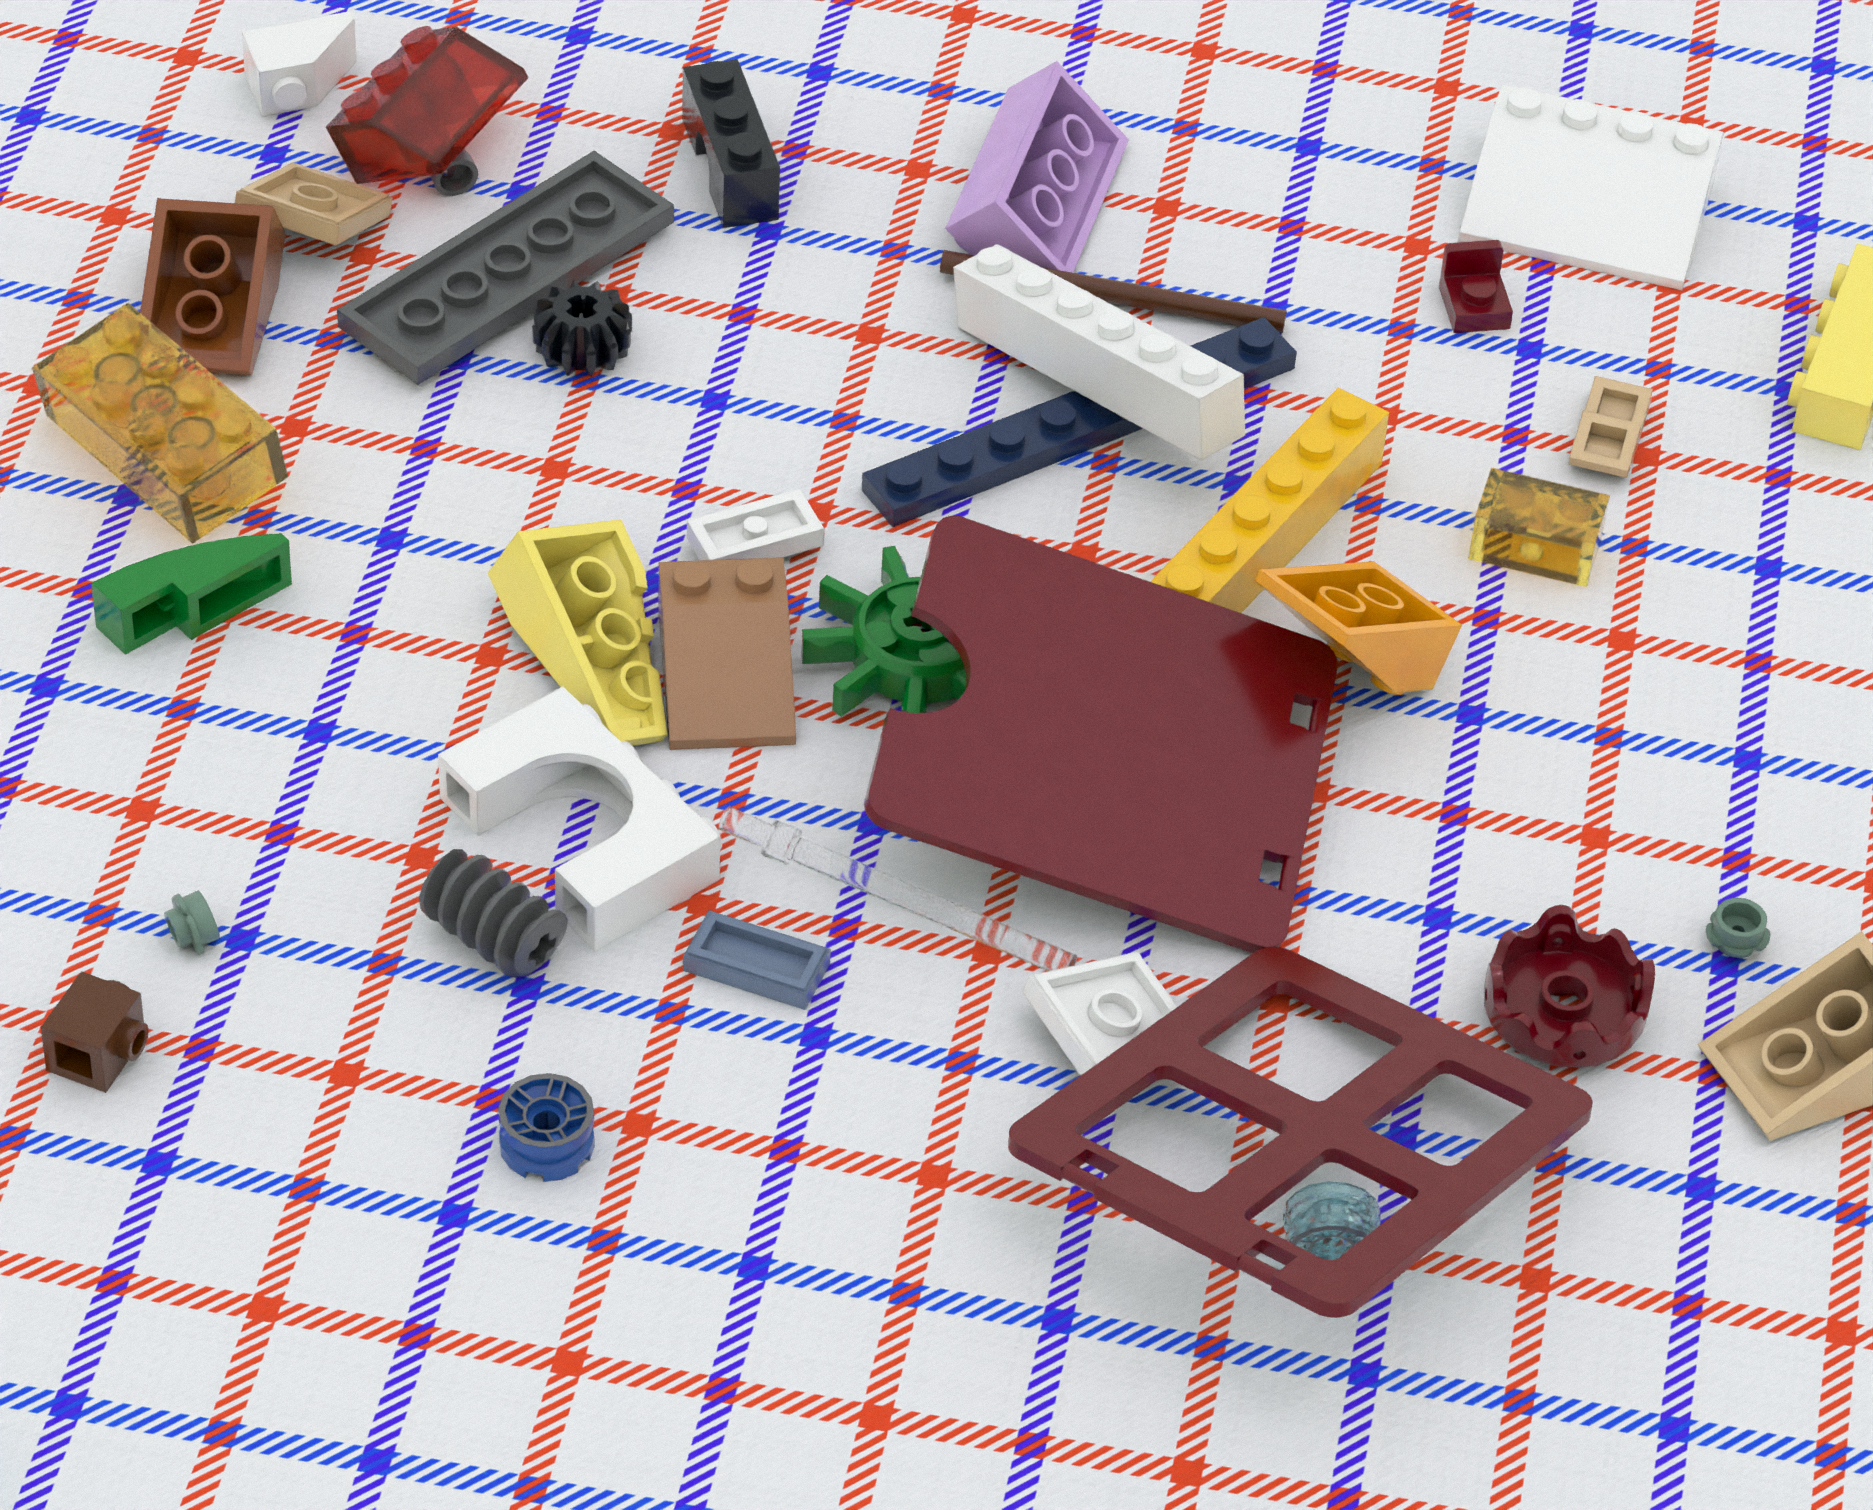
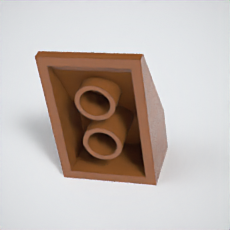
(214, 279)

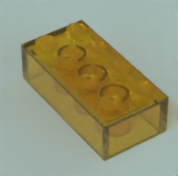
(160, 422)

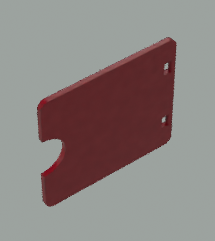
(1110, 737)

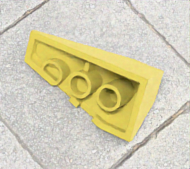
(583, 616)

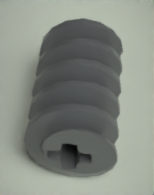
(492, 913)

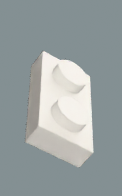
(757, 529)

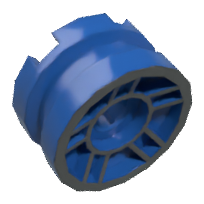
(549, 1104)

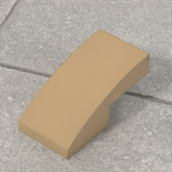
(1611, 426)

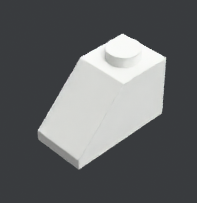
(298, 61)

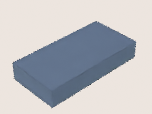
(756, 960)

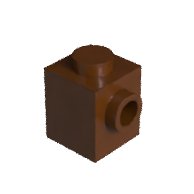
(94, 1031)

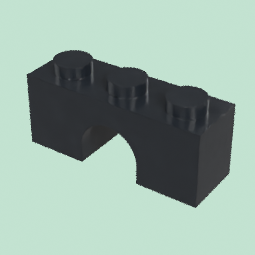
(728, 128)

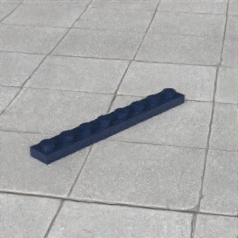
(1044, 435)

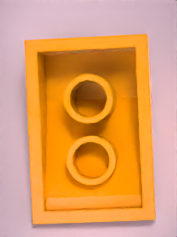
(1368, 620)

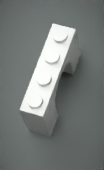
(567, 752)

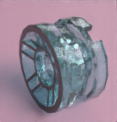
(1330, 1218)

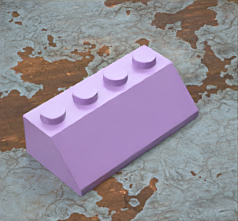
(1040, 173)

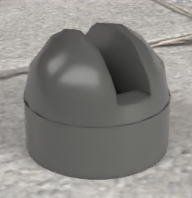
(460, 176)

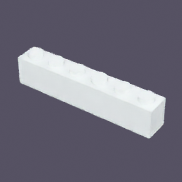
(1100, 351)

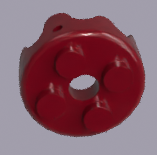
(1562, 960)

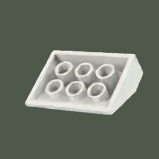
(1592, 186)

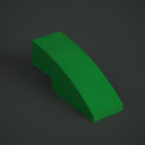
(189, 588)

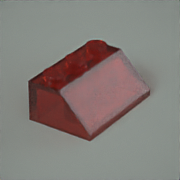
(423, 105)

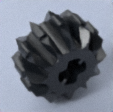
(582, 328)

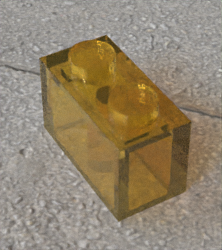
(1538, 527)

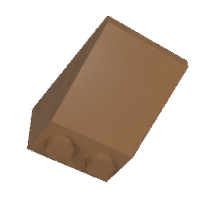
(726, 653)

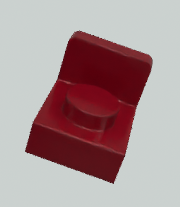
(1474, 287)

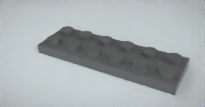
(503, 266)

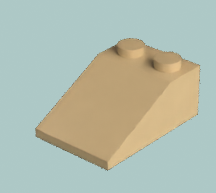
(1804, 1046)

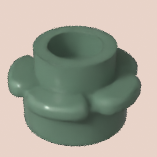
(191, 921)
(1738, 928)

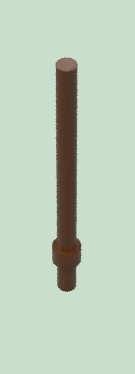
(1154, 298)

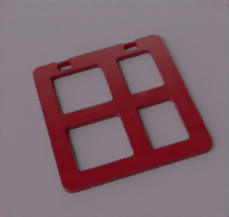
(1309, 1131)

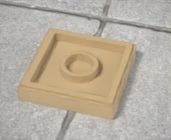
(318, 202)

